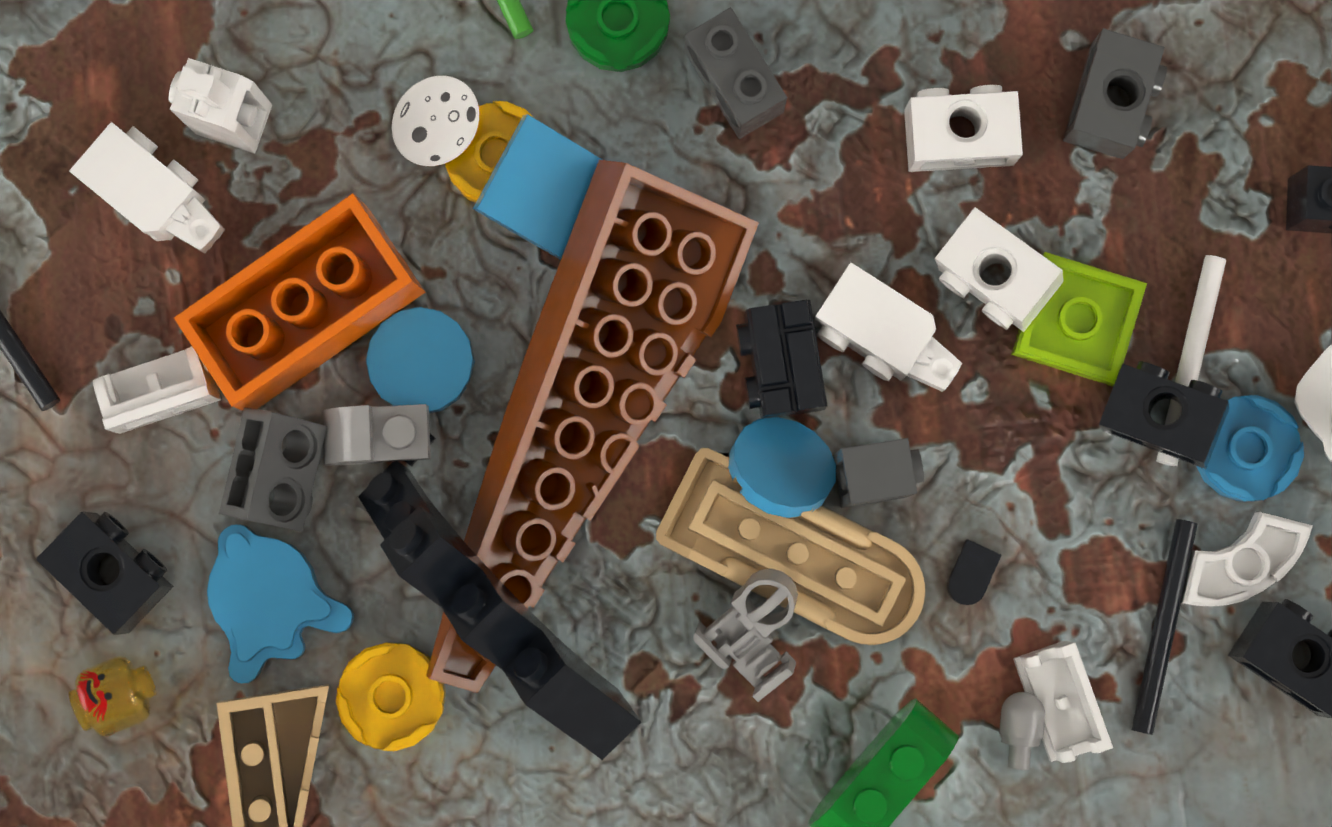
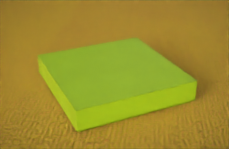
(1084, 322)

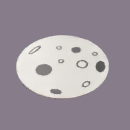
(435, 121)

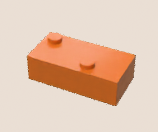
(299, 304)

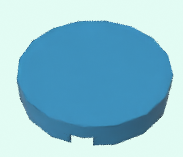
(420, 359)
(1255, 451)
(782, 467)

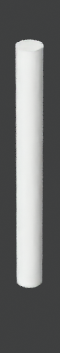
(1196, 336)

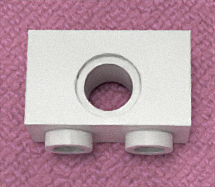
(936, 147)
(983, 243)

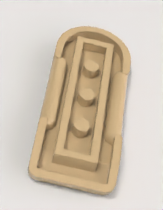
(842, 571)

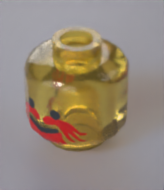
(112, 696)

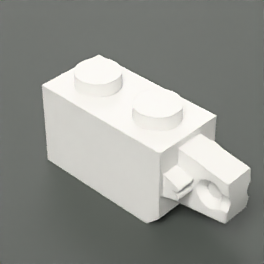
(219, 105)
(144, 190)
(884, 330)

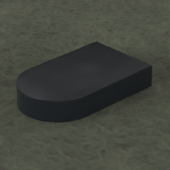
(972, 573)

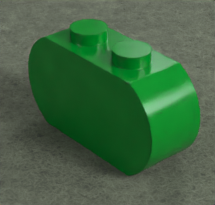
(888, 771)

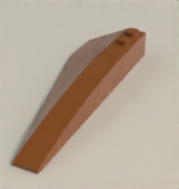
(617, 331)

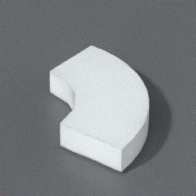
(1248, 565)

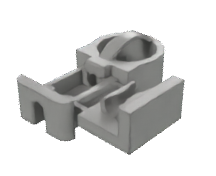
(746, 630)

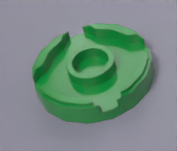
(617, 32)

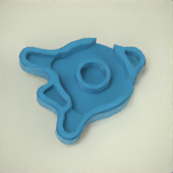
(264, 600)

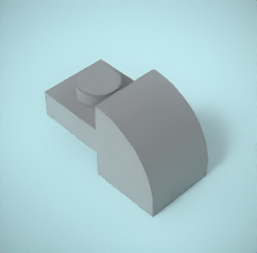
(376, 434)

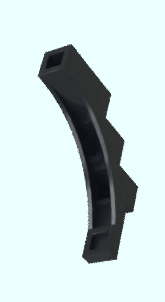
(491, 618)

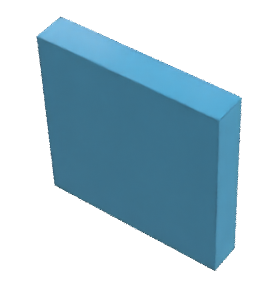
(538, 186)

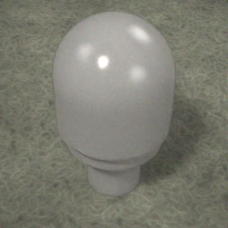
(1021, 727)

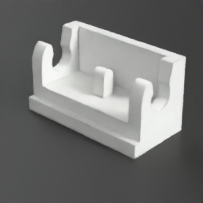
(154, 391)
(1071, 710)

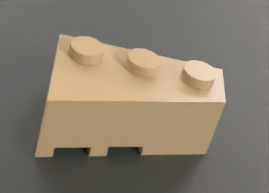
(271, 754)

